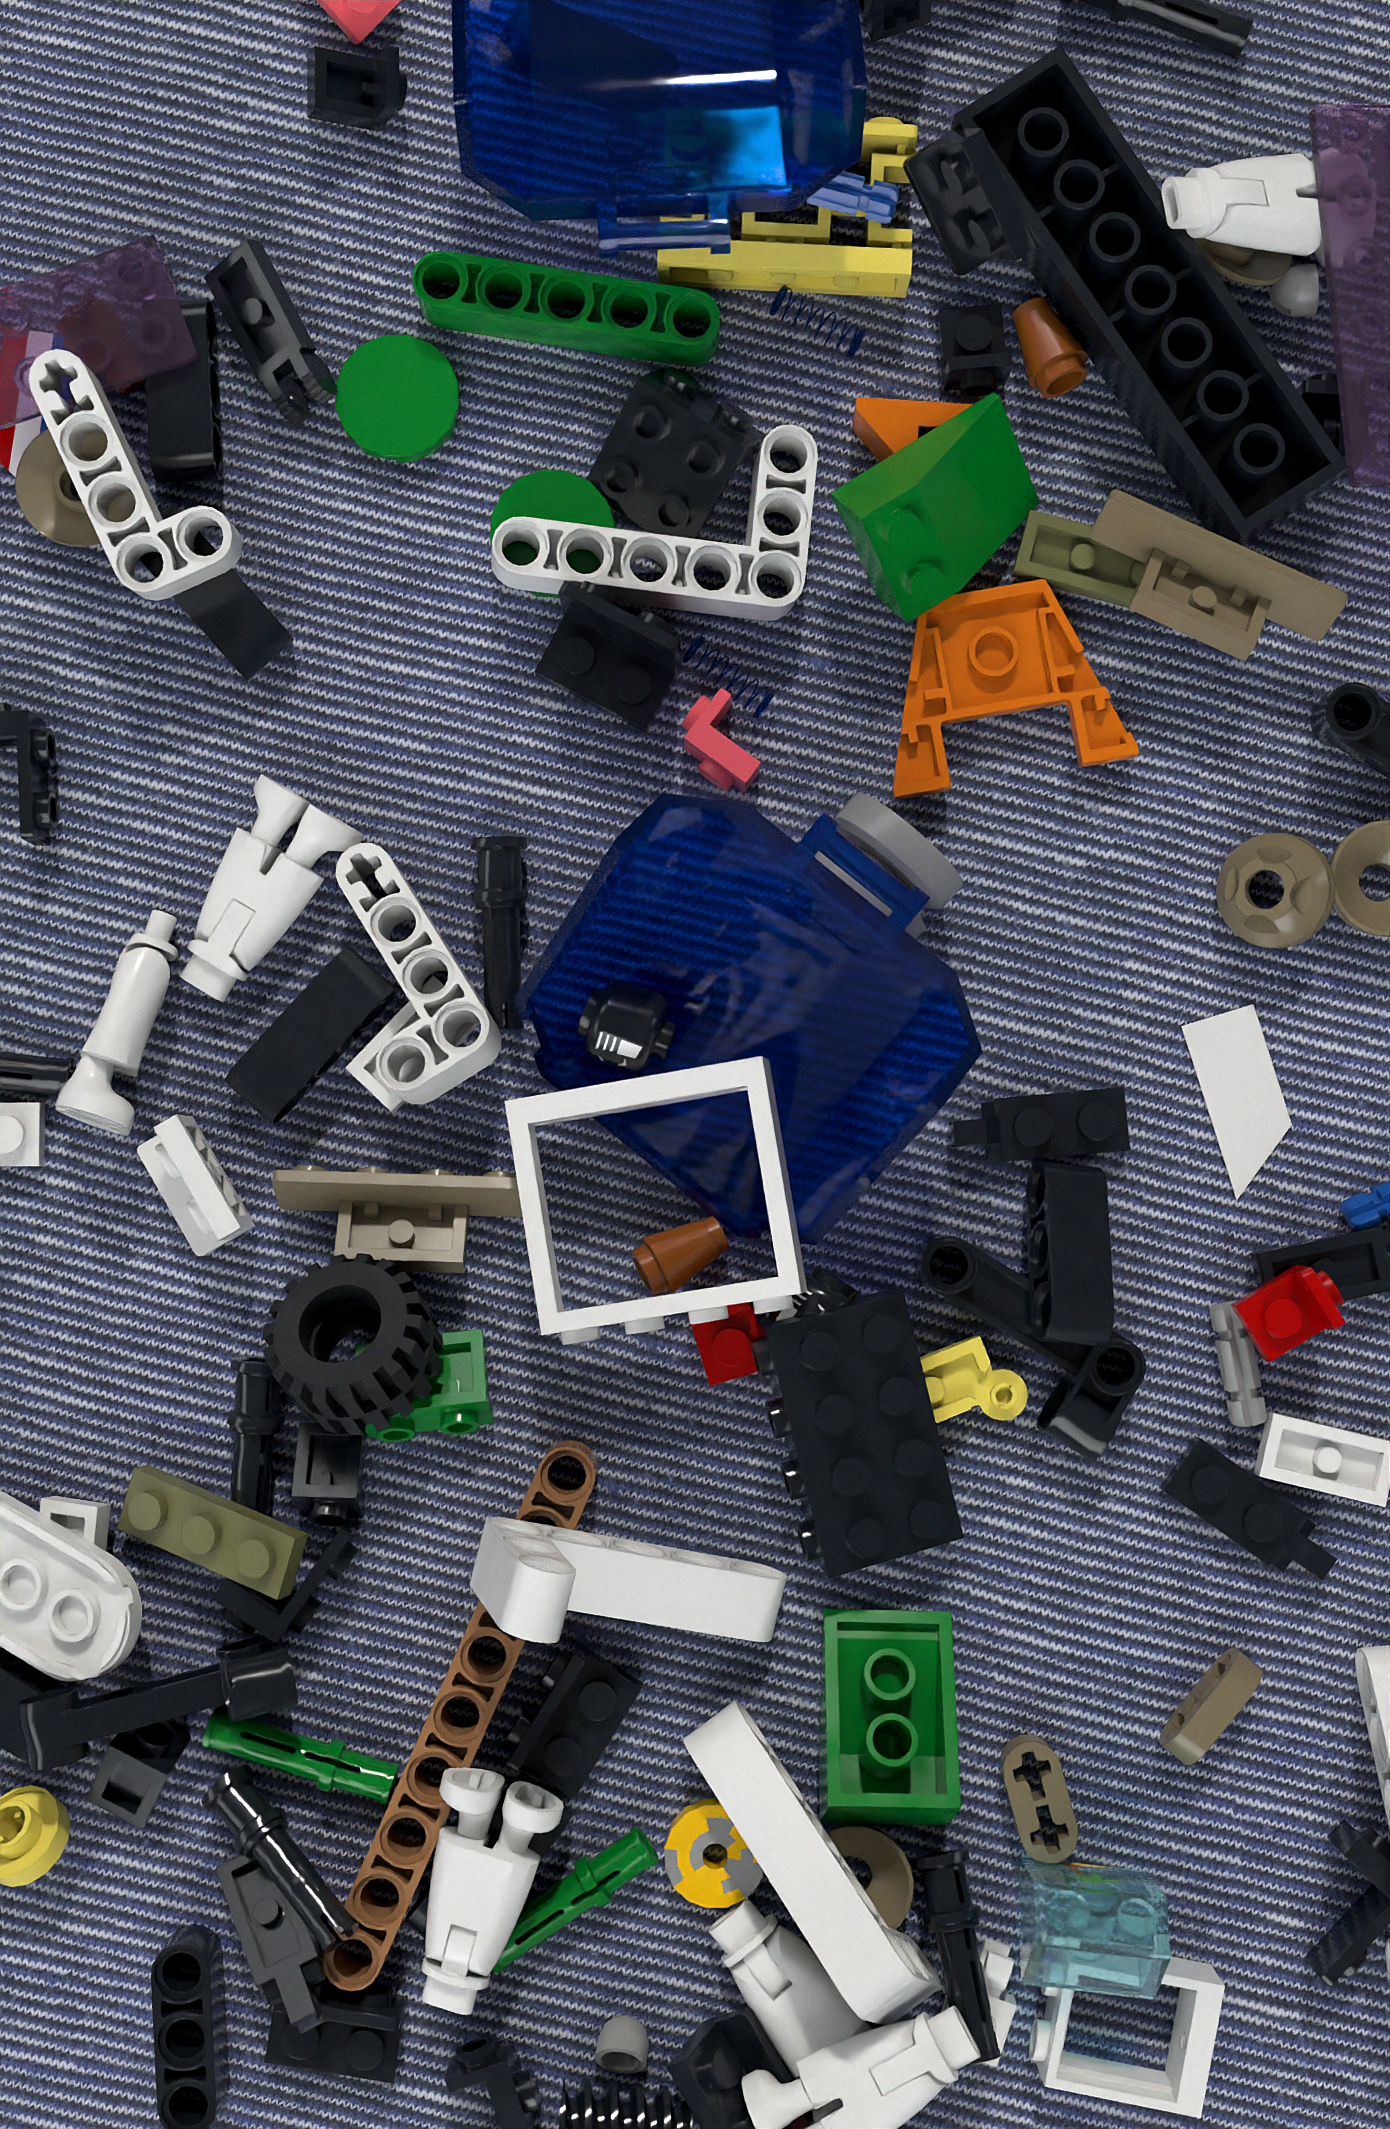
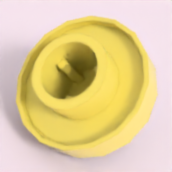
(31, 1834)

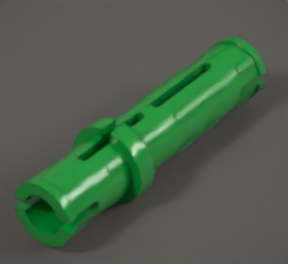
(374, 1777)
(580, 1890)

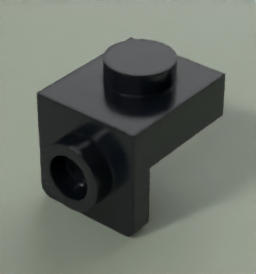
(355, 87)
(511, 2089)

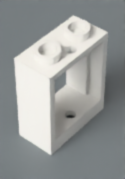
(1189, 2057)

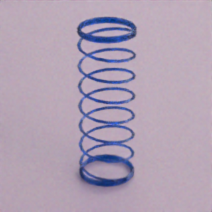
(857, 339)
(697, 644)

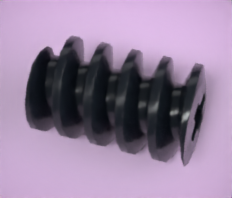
(610, 2113)

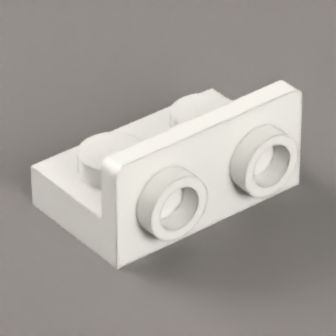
(194, 1185)

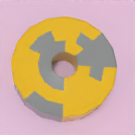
(695, 1876)

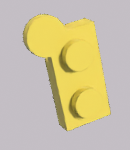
(963, 1378)

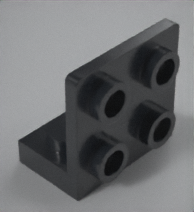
(611, 655)

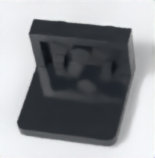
(672, 454)

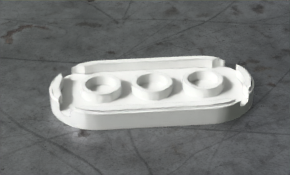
(62, 1597)

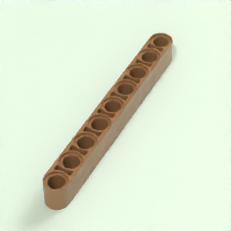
(447, 1739)

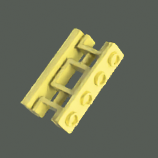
(801, 253)

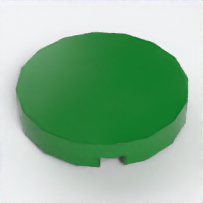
(398, 398)
(555, 497)

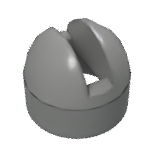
(1297, 291)
(622, 2045)

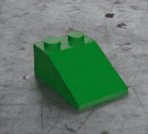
(938, 508)
(888, 1718)

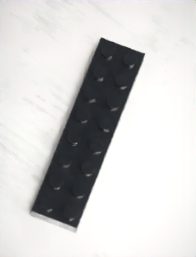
(1151, 307)

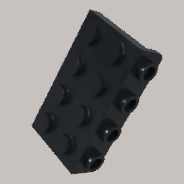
(857, 1433)

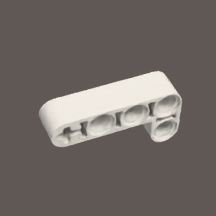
(119, 473)
(411, 963)

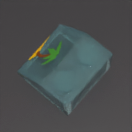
(1092, 1928)

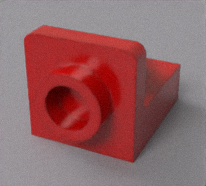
(1289, 1310)
(726, 1344)

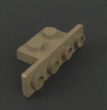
(1211, 583)
(400, 1217)

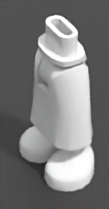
(1250, 204)
(261, 887)
(122, 1029)
(479, 1889)
(784, 1985)
(869, 2077)

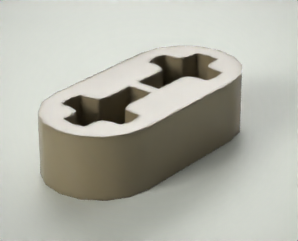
(1210, 1706)
(1024, 1802)

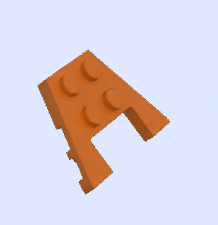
(993, 658)

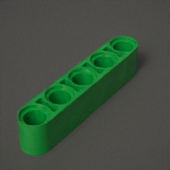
(546, 287)

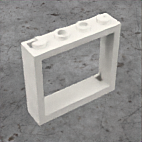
(633, 1094)

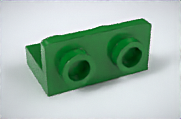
(458, 1394)

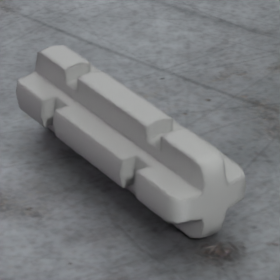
(1238, 1367)

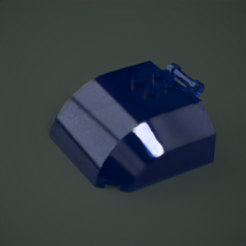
(657, 109)
(767, 962)

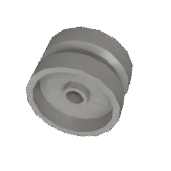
(899, 851)

